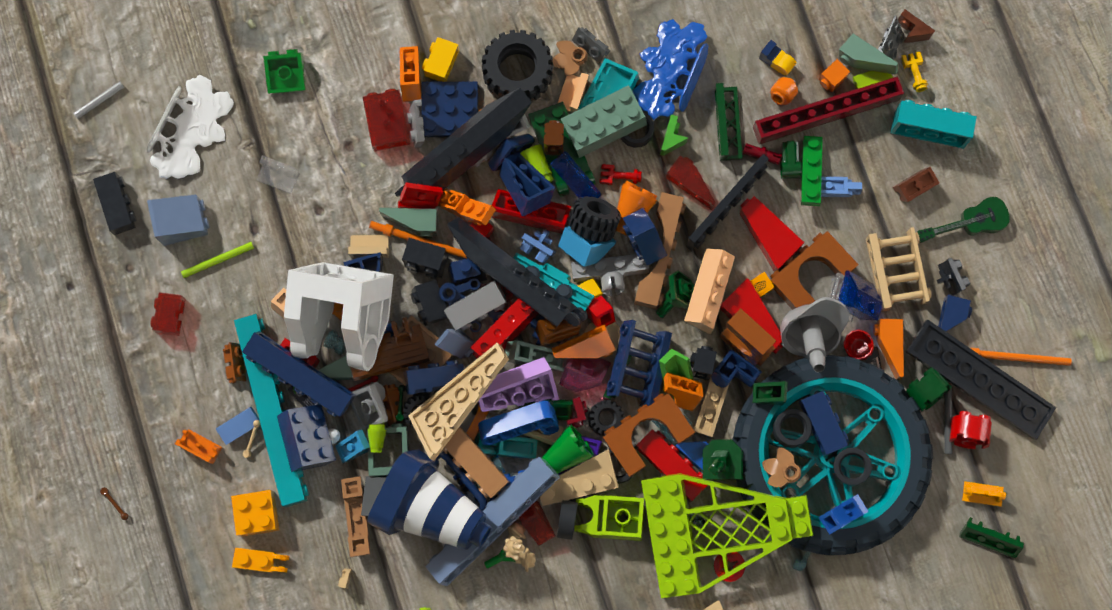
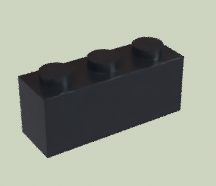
(115, 203)

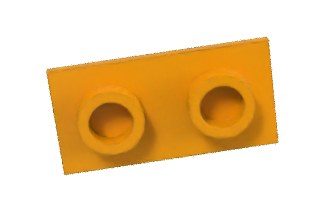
(983, 494)

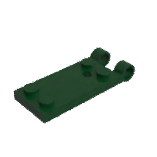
(538, 120)

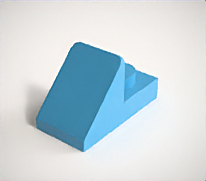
(353, 446)

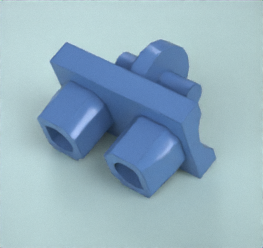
(544, 252)

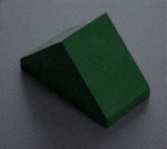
(770, 393)

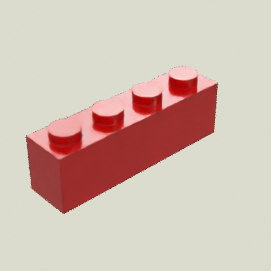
(668, 462)

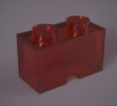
(167, 314)

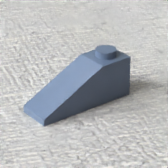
(456, 343)

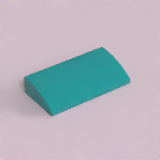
(608, 80)

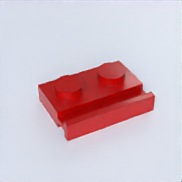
(419, 196)

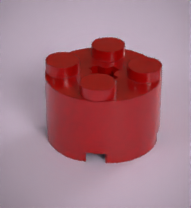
(970, 430)

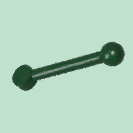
(399, 417)

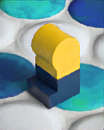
(777, 58)

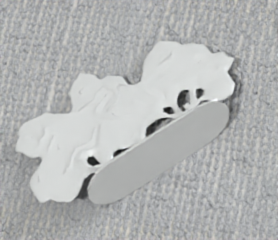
(194, 127)

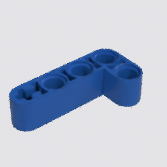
(518, 422)

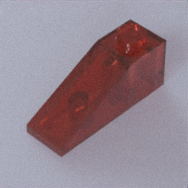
(688, 178)

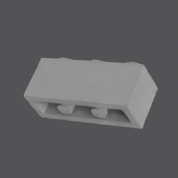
(476, 306)

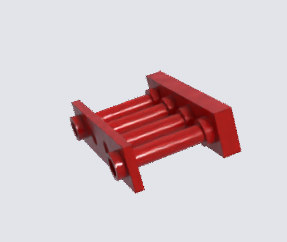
(506, 328)

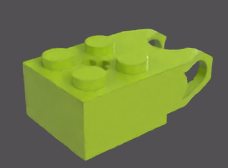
(606, 514)

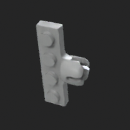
(610, 272)

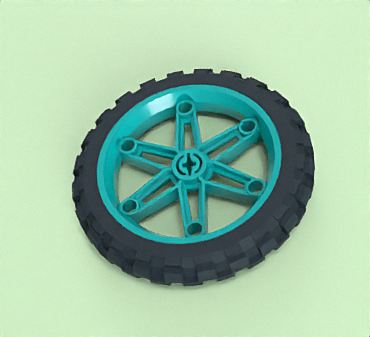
(909, 436)

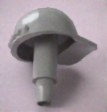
(814, 330)

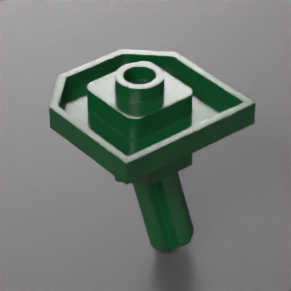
(679, 294)
(722, 460)

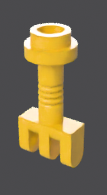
(919, 85)

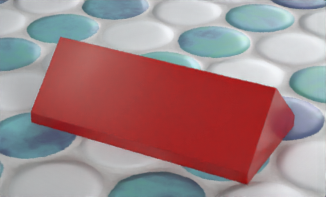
(550, 217)

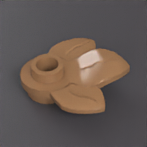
(566, 57)
(779, 466)

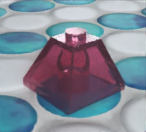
(584, 373)

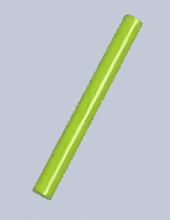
(218, 259)

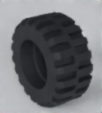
(514, 44)

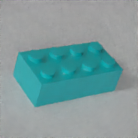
(933, 124)

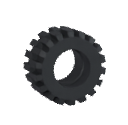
(594, 219)

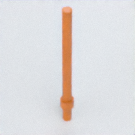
(390, 230)
(1023, 357)

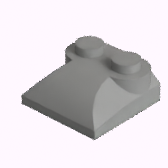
(369, 405)

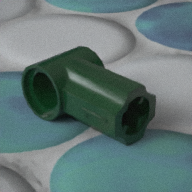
(790, 164)

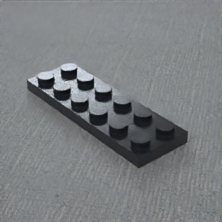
(731, 199)

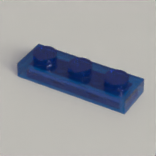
(574, 176)

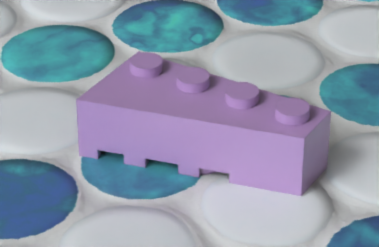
(520, 385)

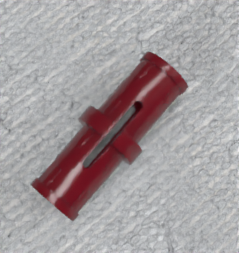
(757, 152)

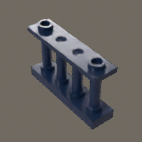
(652, 377)

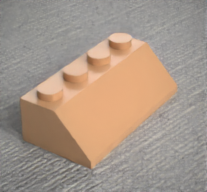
(709, 289)

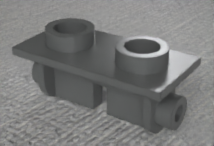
(586, 40)

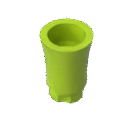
(537, 159)

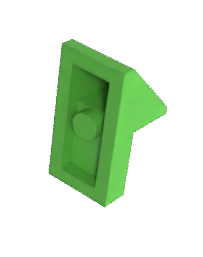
(671, 140)

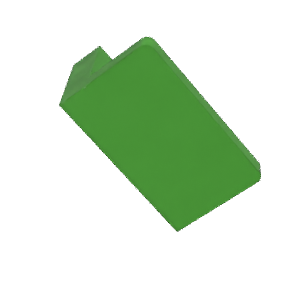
(677, 364)

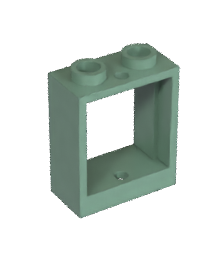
(384, 471)

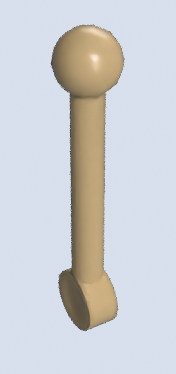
(247, 453)

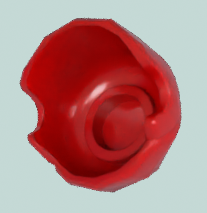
(859, 344)

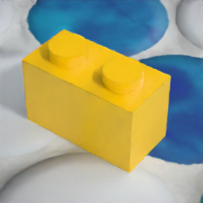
(440, 60)

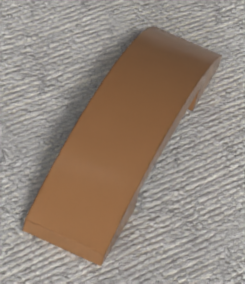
(357, 524)

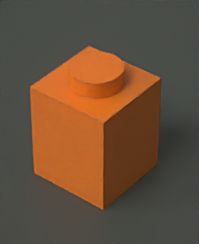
(833, 75)

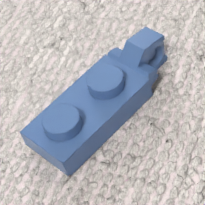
(839, 187)

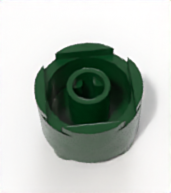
(928, 389)

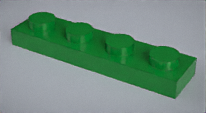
(811, 171)

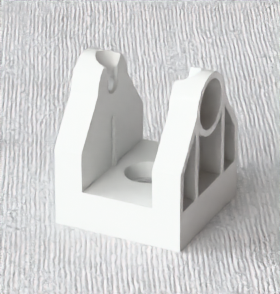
(311, 301)

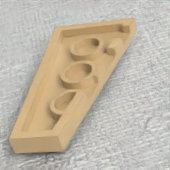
(585, 479)

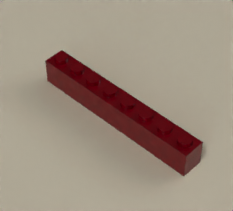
(828, 110)

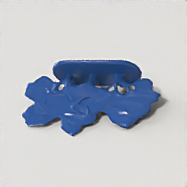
(667, 64)

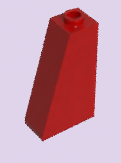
(770, 233)
(750, 302)

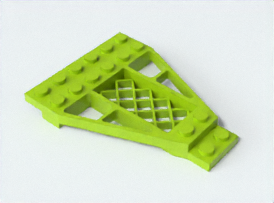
(673, 535)

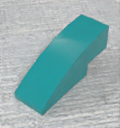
(514, 447)

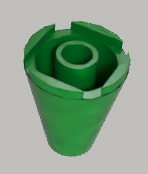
(568, 450)

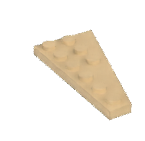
(447, 409)

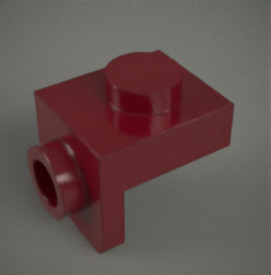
(581, 409)

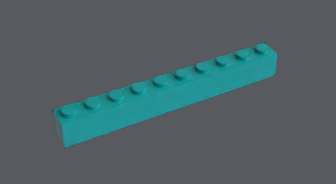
(269, 405)

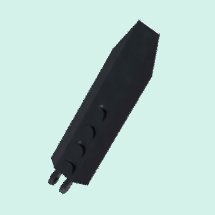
(469, 142)
(515, 276)

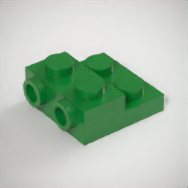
(284, 71)

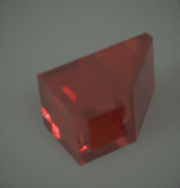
(537, 524)

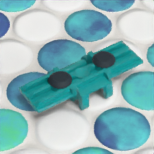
(559, 281)

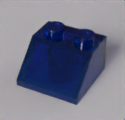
(860, 297)

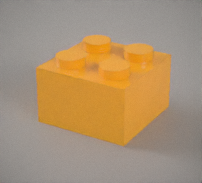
(255, 513)

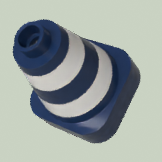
(427, 505)

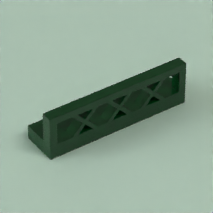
(723, 139)

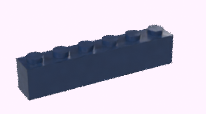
(298, 373)

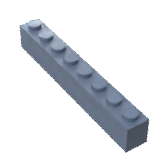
(499, 515)

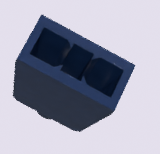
(463, 271)

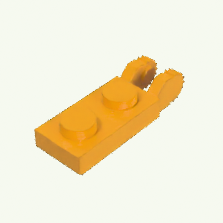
(257, 560)

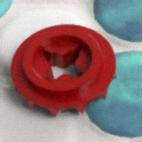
(731, 557)

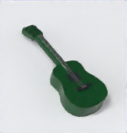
(986, 217)

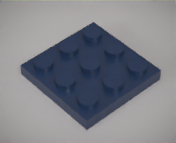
(447, 106)

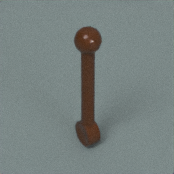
(104, 491)

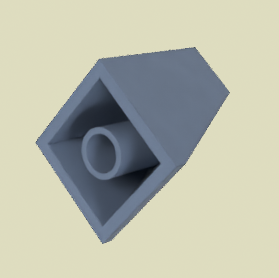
(178, 218)

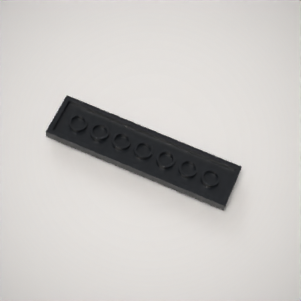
(981, 379)

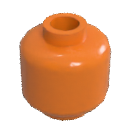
(784, 91)

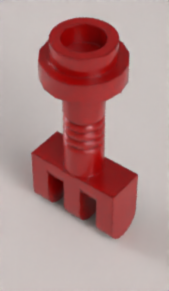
(611, 174)

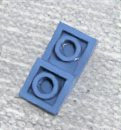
(237, 425)

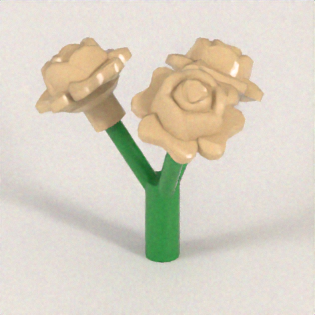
(514, 550)

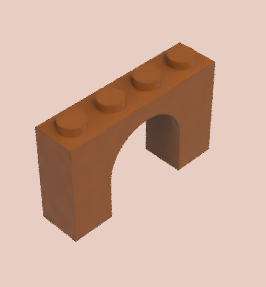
(823, 249)
(748, 338)
(662, 410)

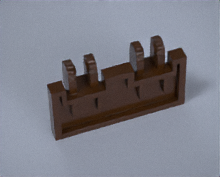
(397, 353)

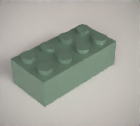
(604, 121)

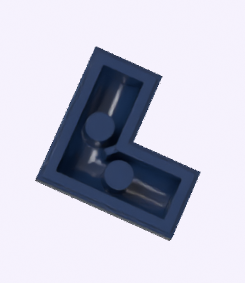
(509, 147)
(736, 366)

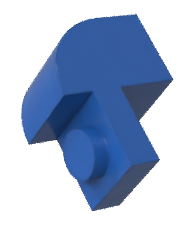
(843, 514)

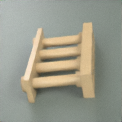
(883, 281)

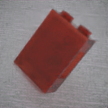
(386, 120)

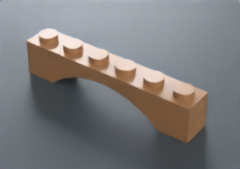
(668, 213)

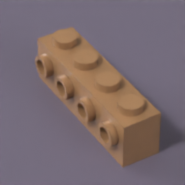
(476, 463)

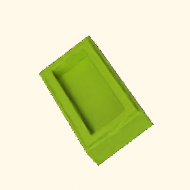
(870, 78)

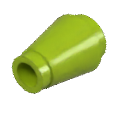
(376, 437)

